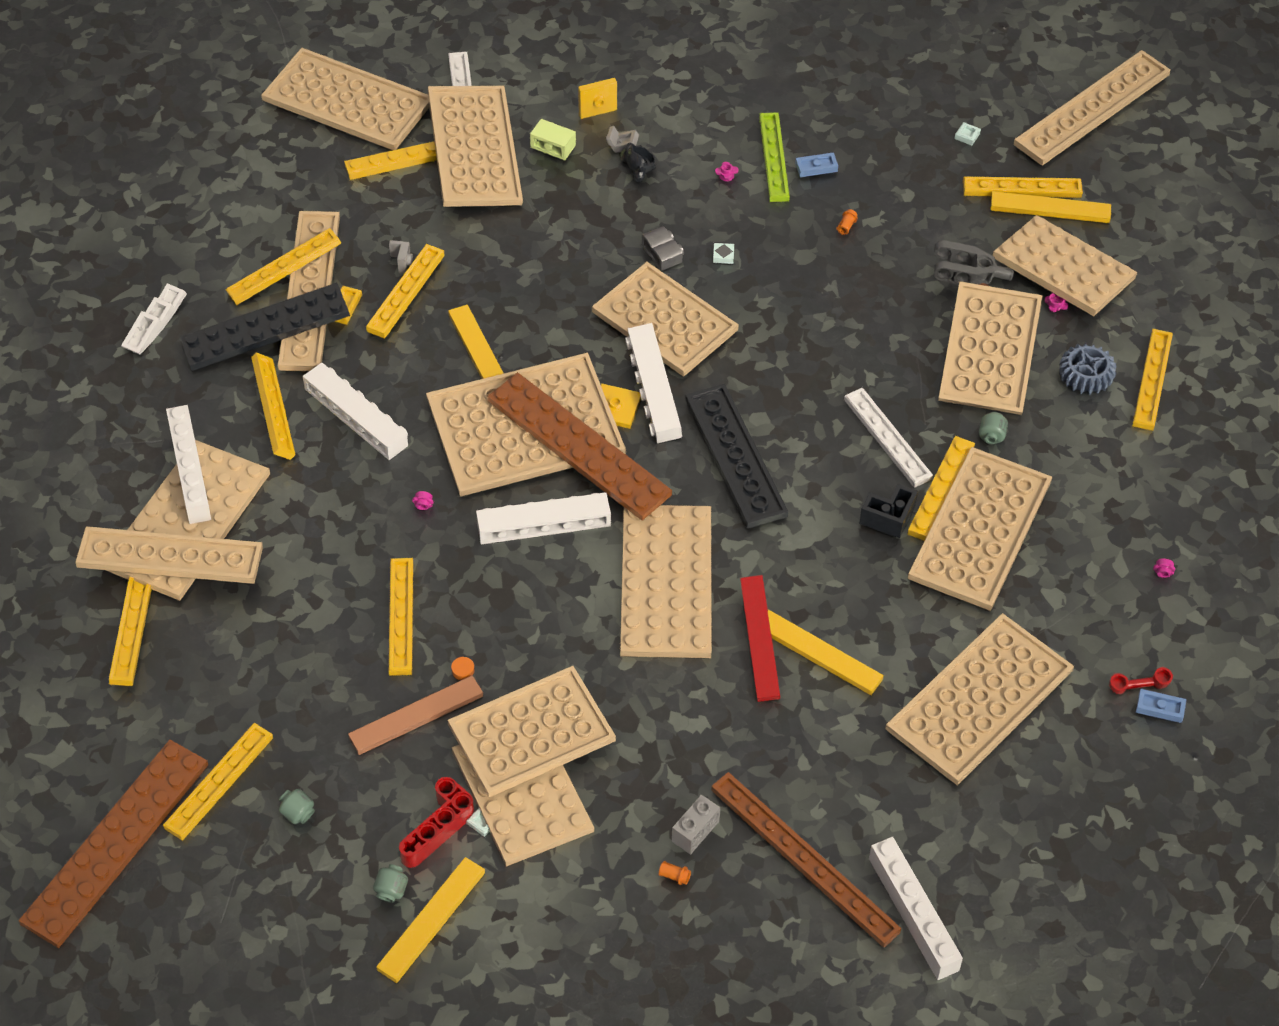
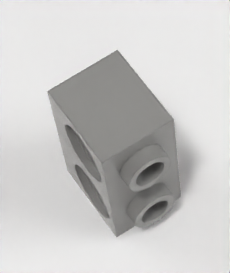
(695, 824)

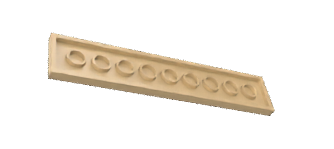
(1091, 107)
(305, 349)

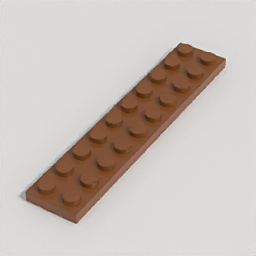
(580, 446)
(113, 844)

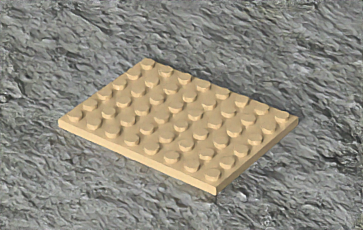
(494, 451)

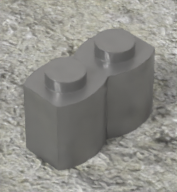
(662, 248)

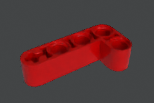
(415, 847)

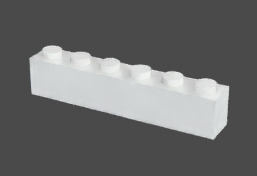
(654, 383)
(356, 411)
(188, 464)
(543, 518)
(915, 908)

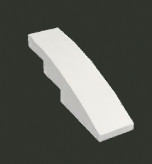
(154, 320)

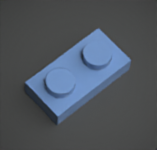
(816, 164)
(1161, 705)

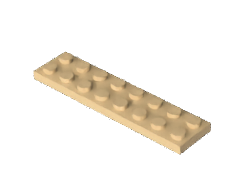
(169, 555)

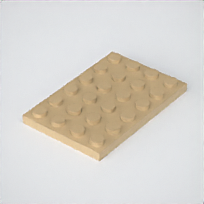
(1065, 265)
(682, 322)
(990, 348)
(531, 731)
(531, 814)

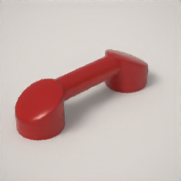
(1161, 679)

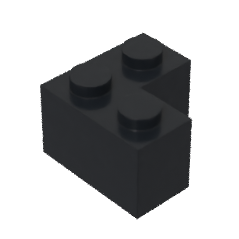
(889, 514)

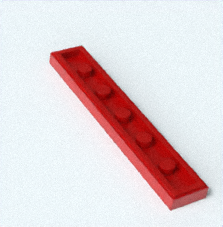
(760, 638)

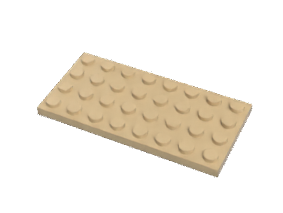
(347, 98)
(474, 146)
(229, 489)
(980, 528)
(667, 583)
(979, 698)

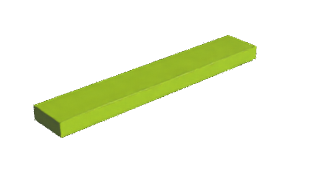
(774, 157)

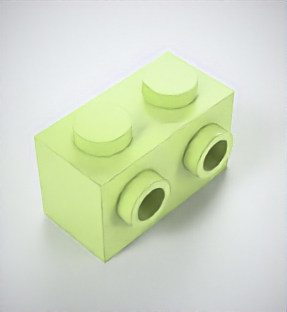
(553, 139)

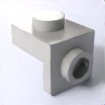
(619, 141)
(402, 252)

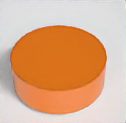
(462, 668)

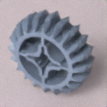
(1085, 373)

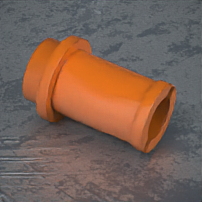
(847, 221)
(675, 872)

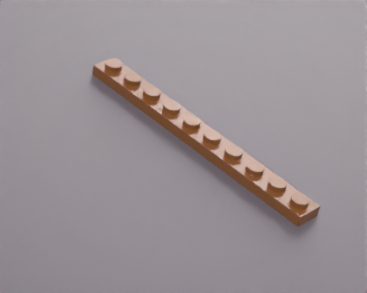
(806, 860)

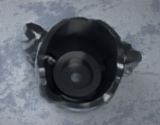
(639, 160)

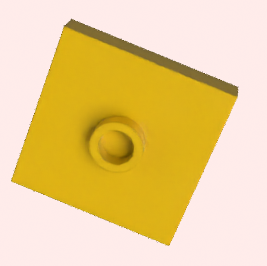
(597, 98)
(622, 404)

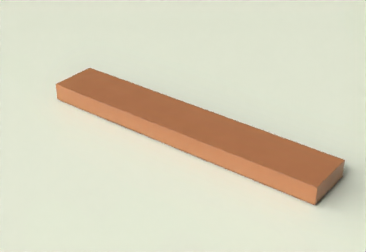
(415, 715)

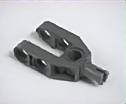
(980, 266)

